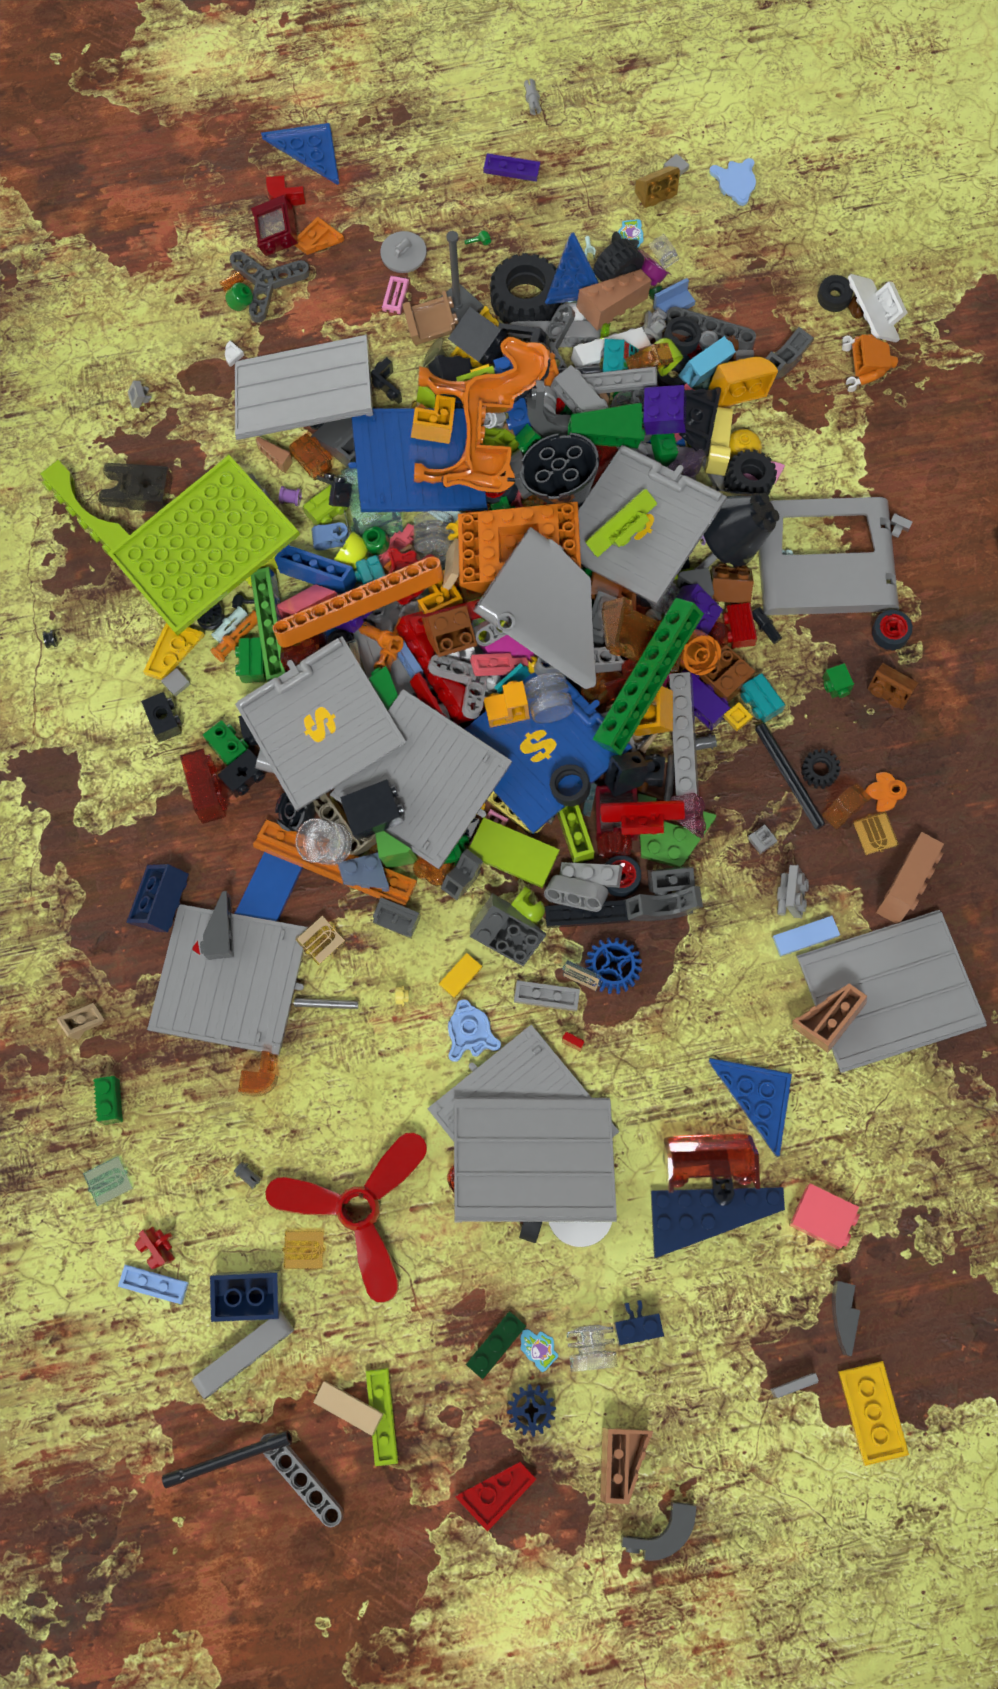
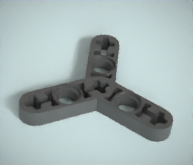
(262, 274)
(567, 320)

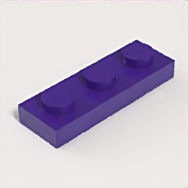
(511, 167)

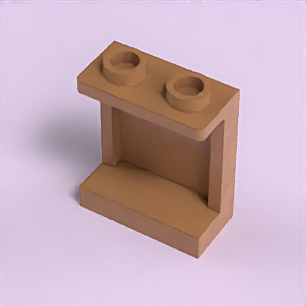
(430, 319)

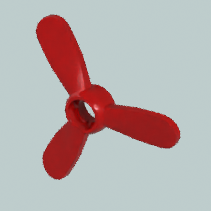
(310, 1199)

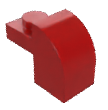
(277, 187)

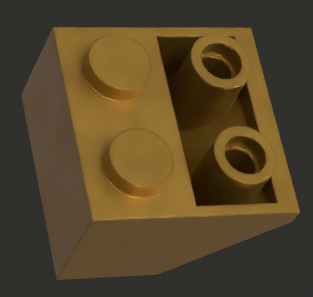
(658, 186)

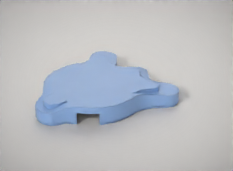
(736, 181)
(470, 1031)

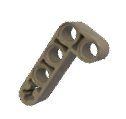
(339, 816)

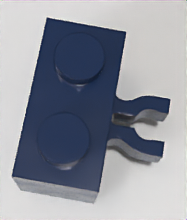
(638, 1328)

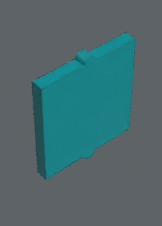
(517, 674)

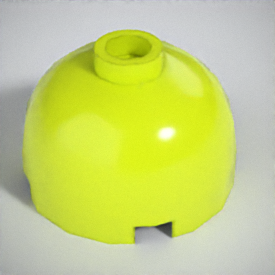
(352, 551)

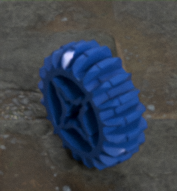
(621, 961)

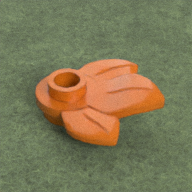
(883, 791)

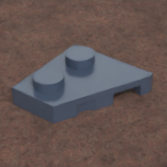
(364, 872)

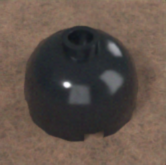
(290, 818)

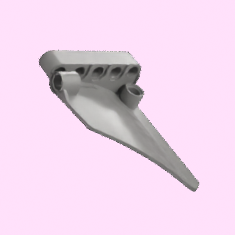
(547, 606)

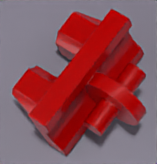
(157, 1244)

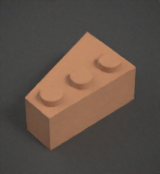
(832, 1017)
(621, 1462)

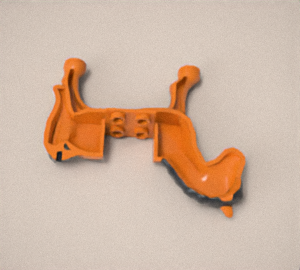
(488, 393)

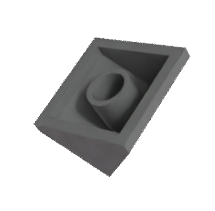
(700, 576)

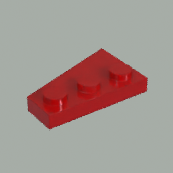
(495, 1495)

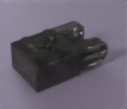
(137, 487)

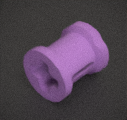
(290, 496)

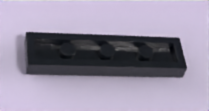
(567, 916)

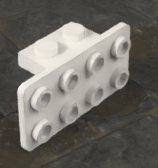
(880, 307)

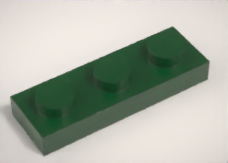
(496, 1345)

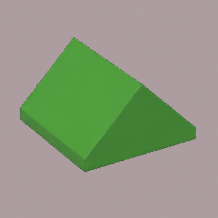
(393, 852)

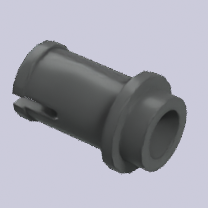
(706, 742)
(247, 1175)

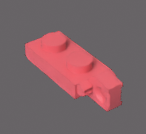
(399, 541)
(495, 664)

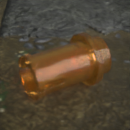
(228, 282)

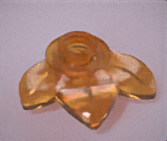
(432, 874)

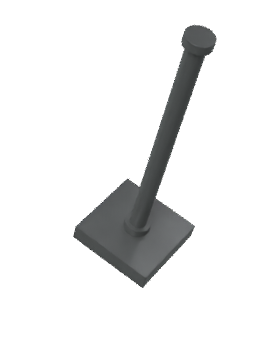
(461, 297)

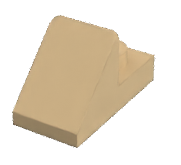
(80, 1020)

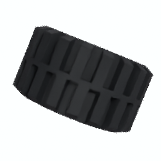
(617, 260)
(753, 464)

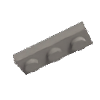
(597, 873)
(546, 995)

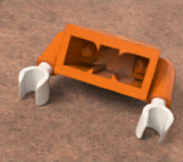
(870, 357)

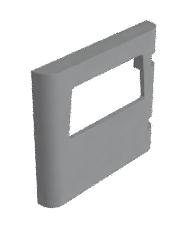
(829, 580)

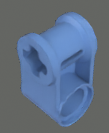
(328, 536)

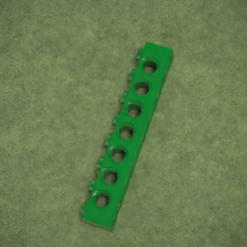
(648, 676)

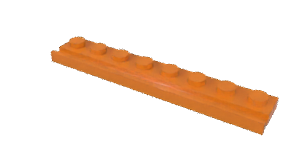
(282, 844)

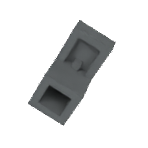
(463, 875)

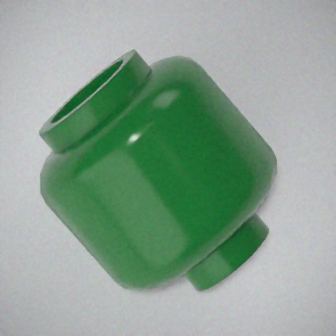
(239, 297)
(376, 540)

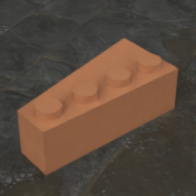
(612, 297)
(911, 878)

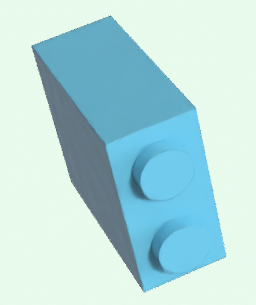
(706, 362)

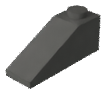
(218, 934)

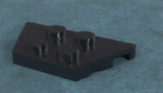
(700, 417)

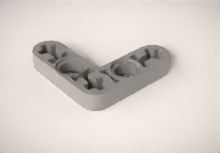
(467, 678)

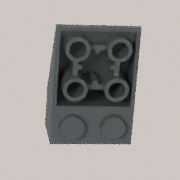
(337, 440)
(506, 930)

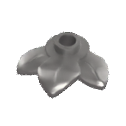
(387, 618)

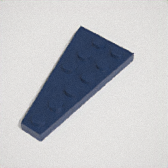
(695, 1216)

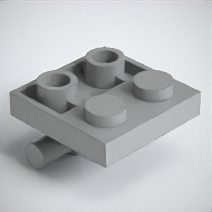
(792, 892)

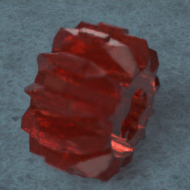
(614, 844)

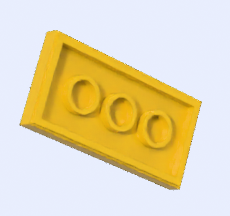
(873, 1413)

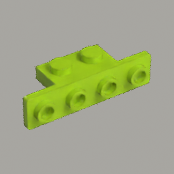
(623, 524)

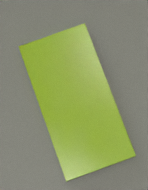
(513, 852)

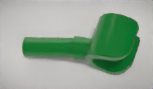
(483, 236)

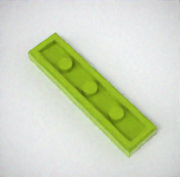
(381, 1399)

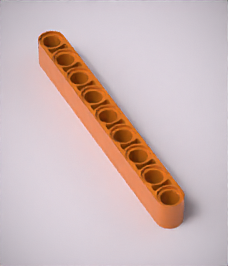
(358, 602)

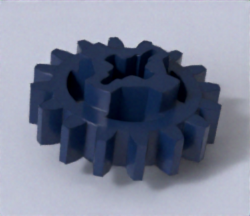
(542, 1409)

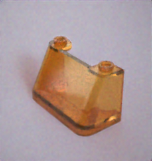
(628, 631)

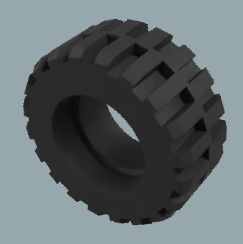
(519, 271)

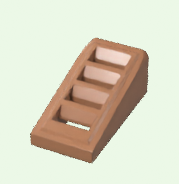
(277, 455)

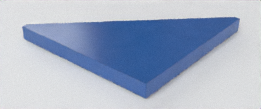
(309, 146)
(571, 274)
(761, 1096)

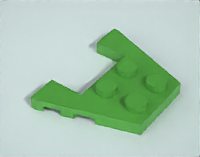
(674, 844)

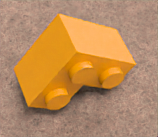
(434, 424)
(439, 598)
(507, 707)

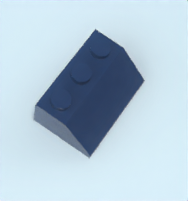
(158, 897)
(245, 1295)

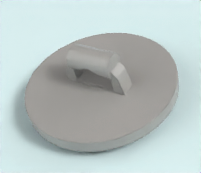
(403, 252)

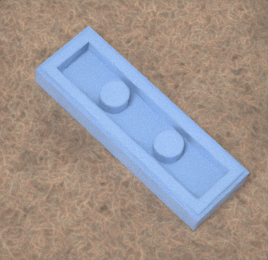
(806, 936)
(153, 1284)

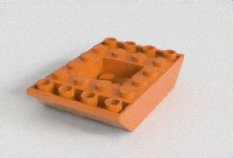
(492, 535)

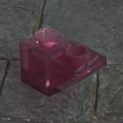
(693, 813)

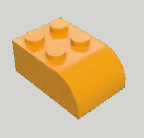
(743, 380)

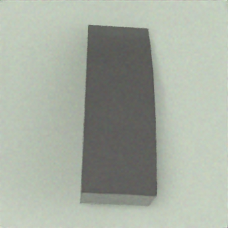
(844, 1316)

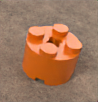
(700, 653)

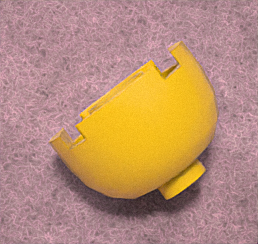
(743, 440)

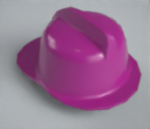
(653, 269)

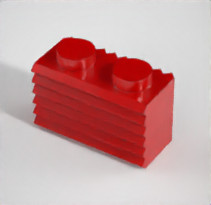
(740, 625)

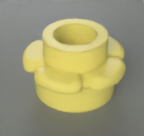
(401, 995)

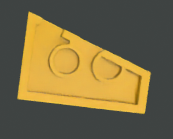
(171, 651)

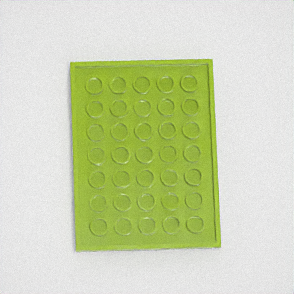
(203, 544)

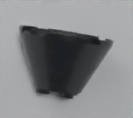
(560, 468)
(741, 527)

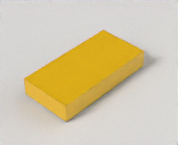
(460, 975)

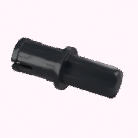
(766, 625)

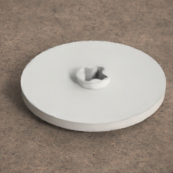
(580, 1233)

